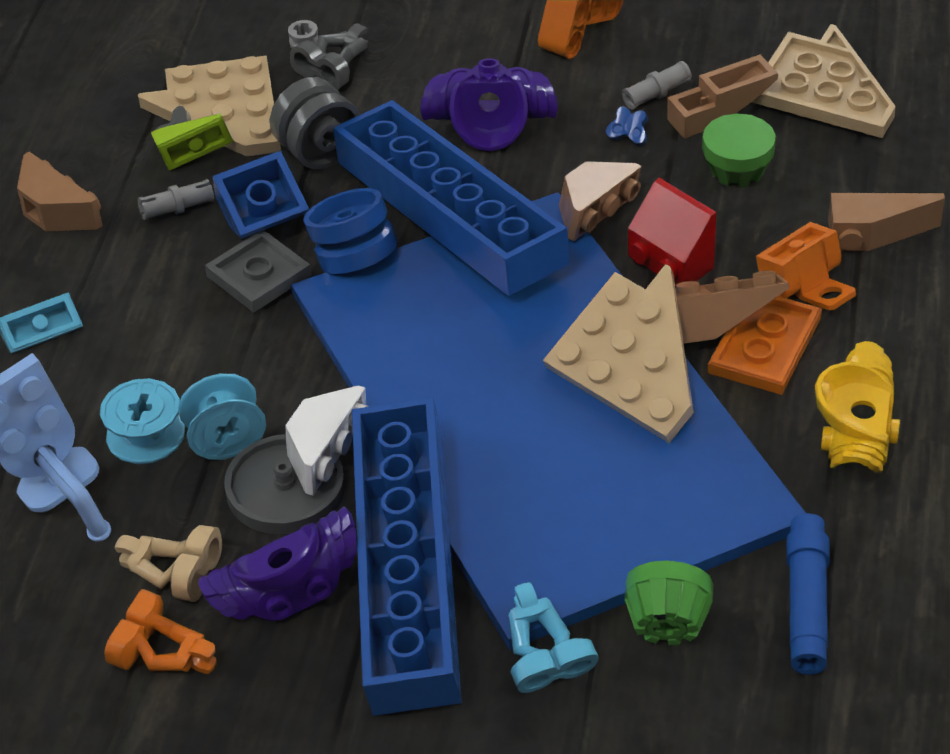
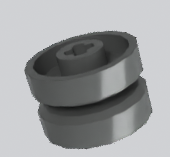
(306, 118)

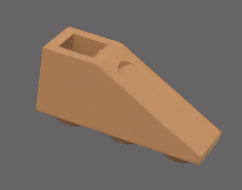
(717, 307)

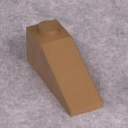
(879, 219)

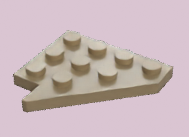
(827, 84)
(234, 88)

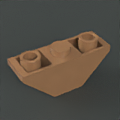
(596, 192)
(55, 199)

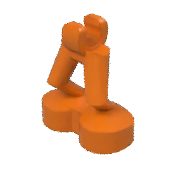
(141, 621)

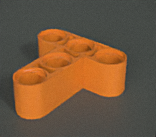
(566, 22)

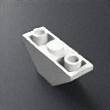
(321, 433)

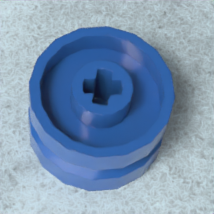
(350, 230)

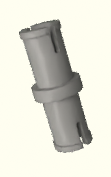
(656, 85)
(175, 199)

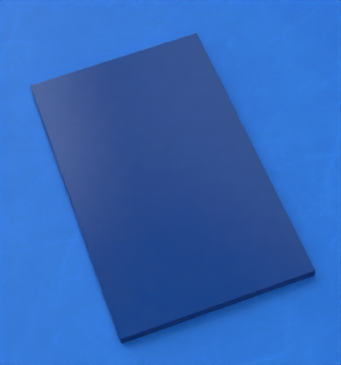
(535, 467)

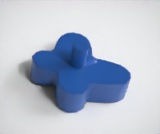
(629, 126)

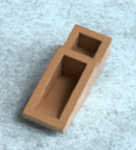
(719, 94)

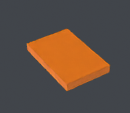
(766, 345)

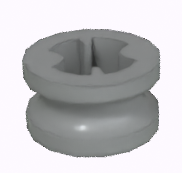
(302, 31)

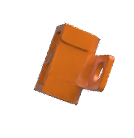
(805, 262)

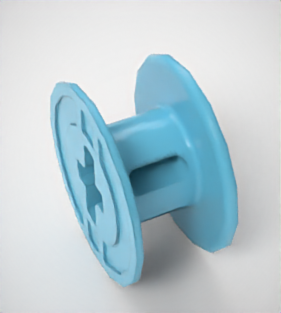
(221, 416)
(142, 421)

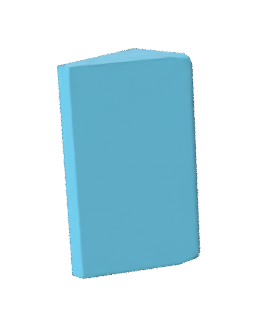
(39, 323)

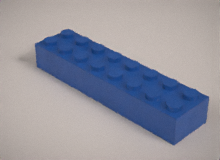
(452, 197)
(404, 558)

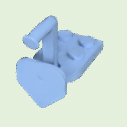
(28, 423)

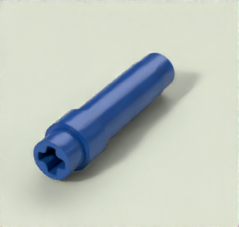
(808, 562)

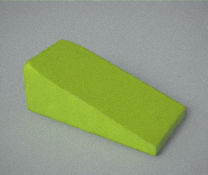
(191, 139)

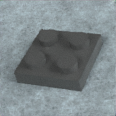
(258, 270)

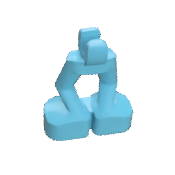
(540, 666)

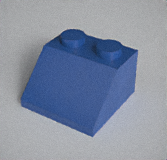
(259, 195)

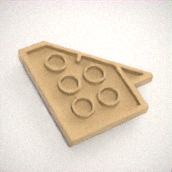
(630, 353)

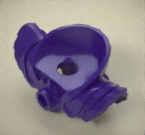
(489, 123)
(286, 572)

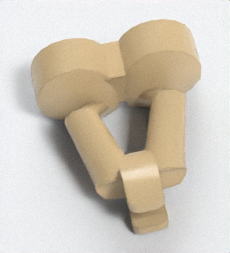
(194, 559)

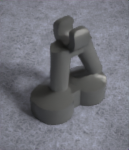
(313, 61)

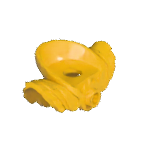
(861, 380)

